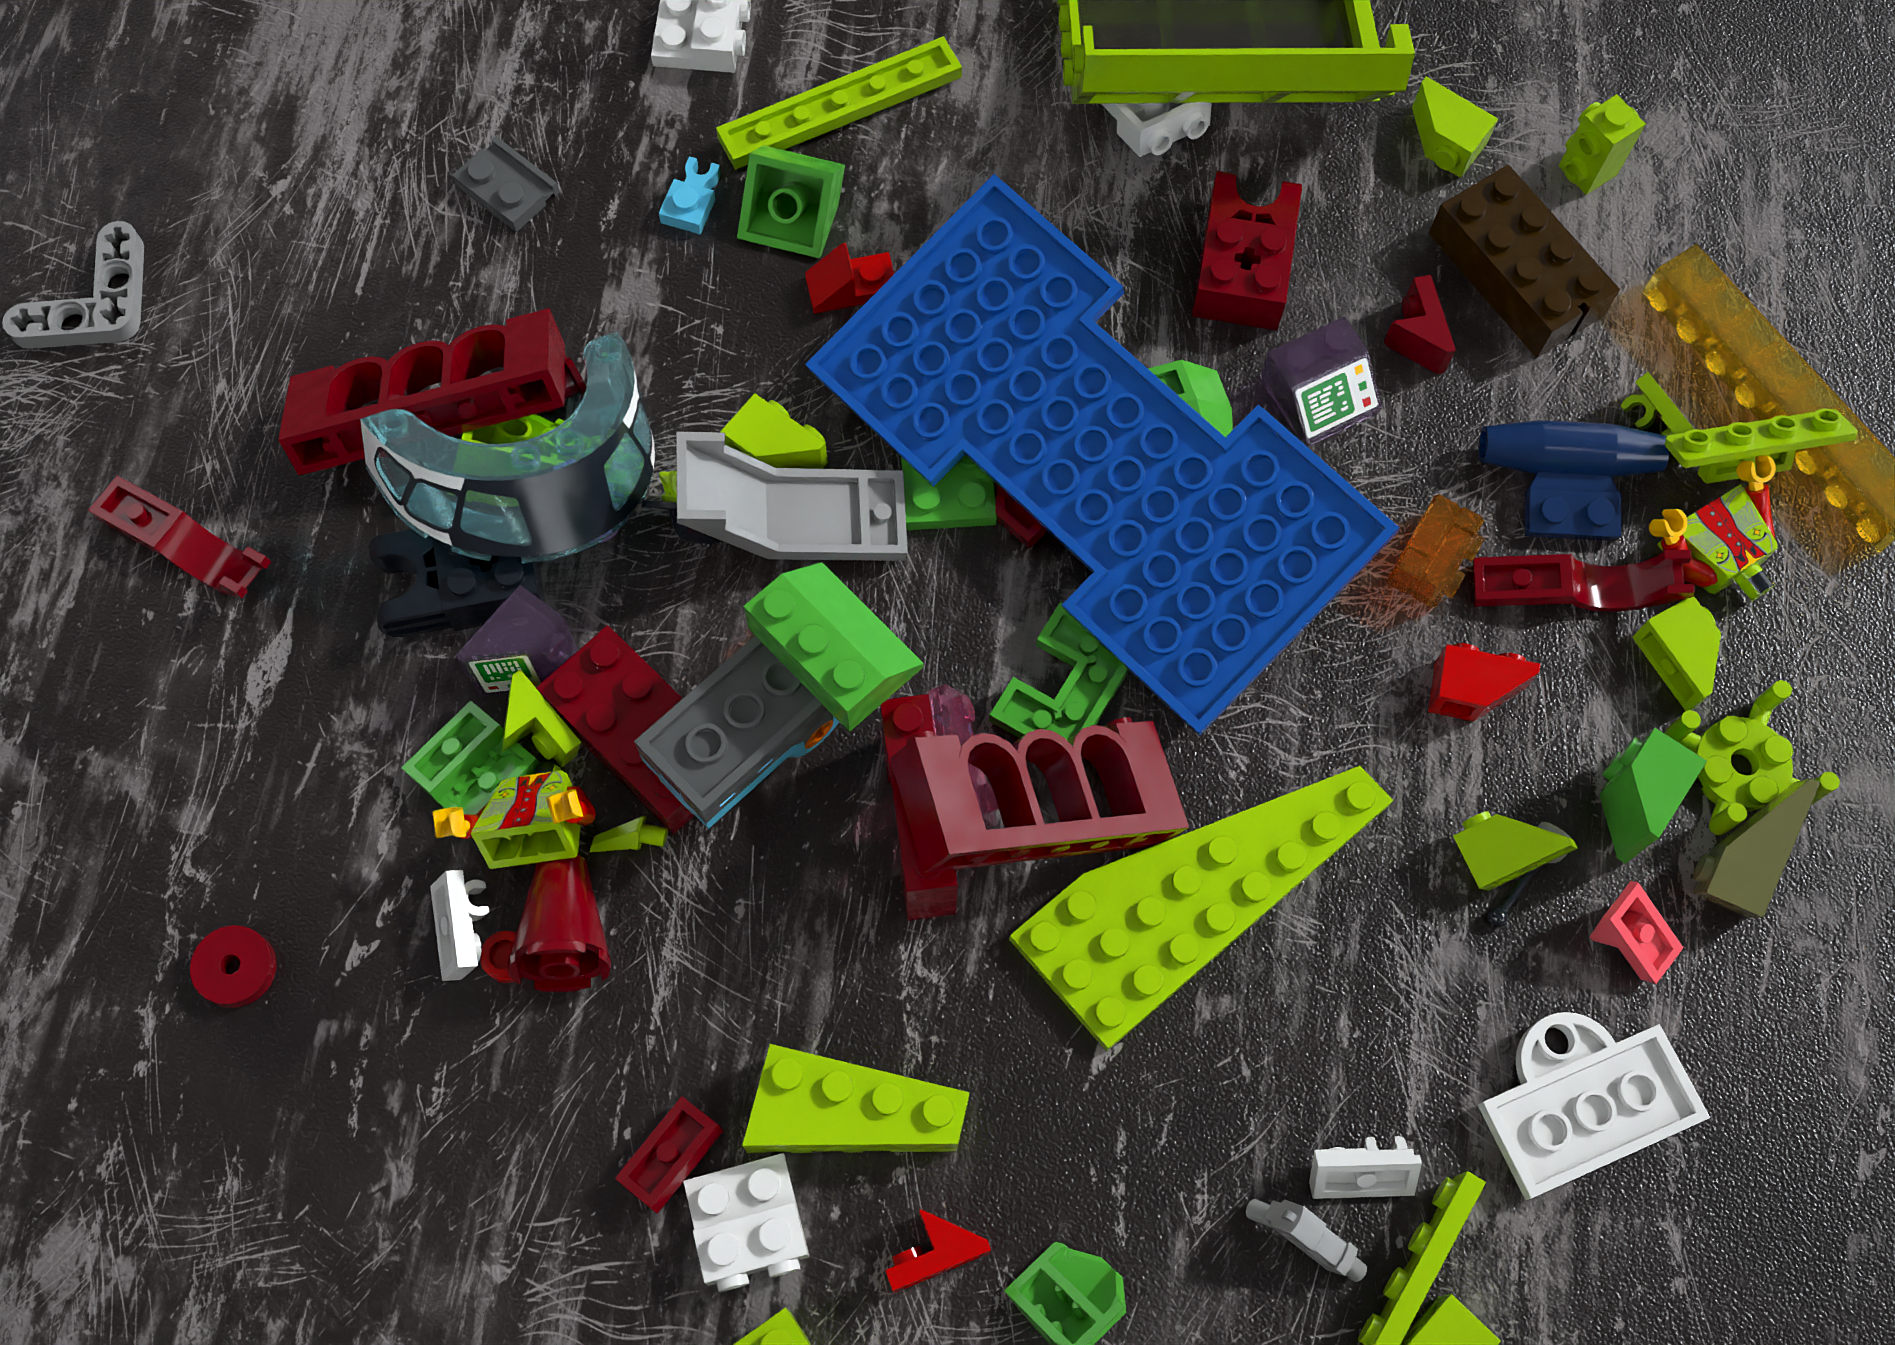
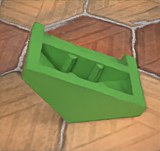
(1069, 1296)

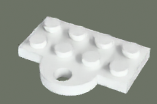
(1588, 1103)

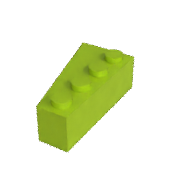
(845, 1107)

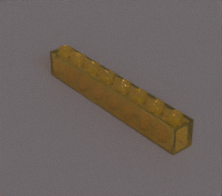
(1774, 382)

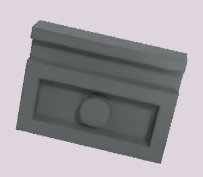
(505, 184)

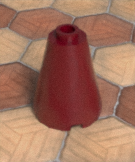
(560, 930)

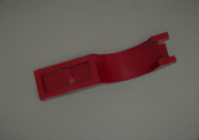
(177, 538)
(1586, 586)

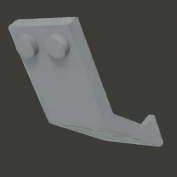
(788, 509)

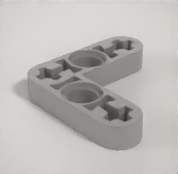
(95, 311)

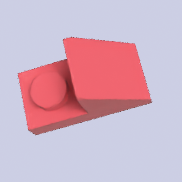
(1639, 933)

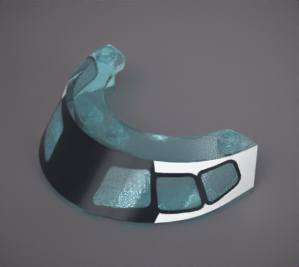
(527, 495)

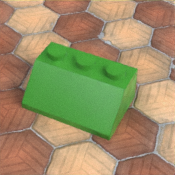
(831, 642)

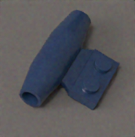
(1573, 472)

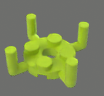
(1757, 742)

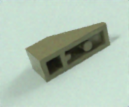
(1750, 861)

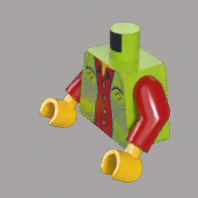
(1727, 535)
(524, 820)

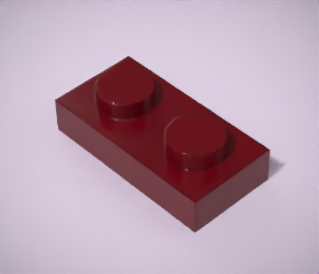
(669, 1154)

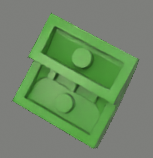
(466, 761)

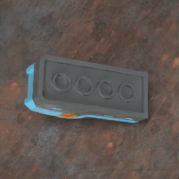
(733, 732)

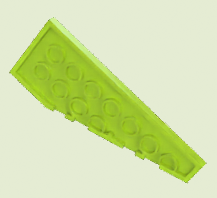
(1156, 918)

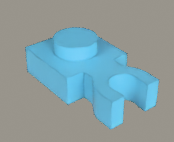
(690, 201)

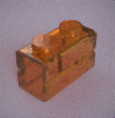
(1436, 550)

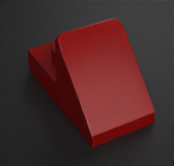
(846, 282)
(951, 1249)

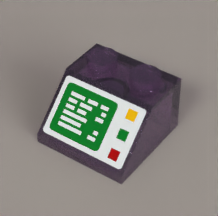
(1322, 381)
(517, 637)

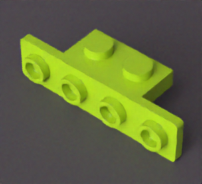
(1723, 448)

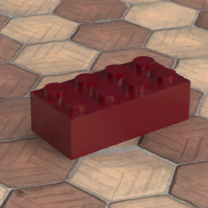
(608, 703)

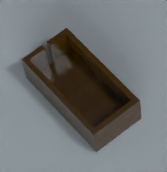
(1523, 260)

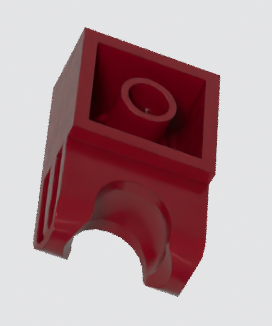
(1246, 256)

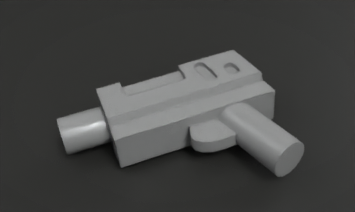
(1309, 1235)

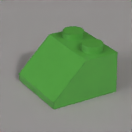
(789, 200)
(1646, 790)

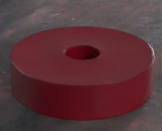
(214, 954)

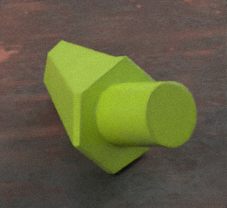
(630, 836)

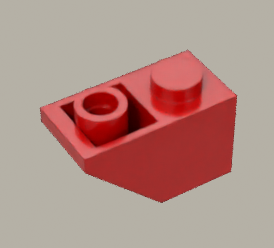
(1476, 682)

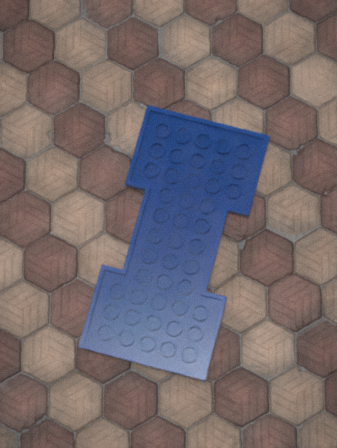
(1194, 538)

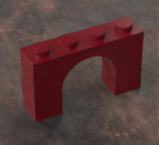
(924, 893)

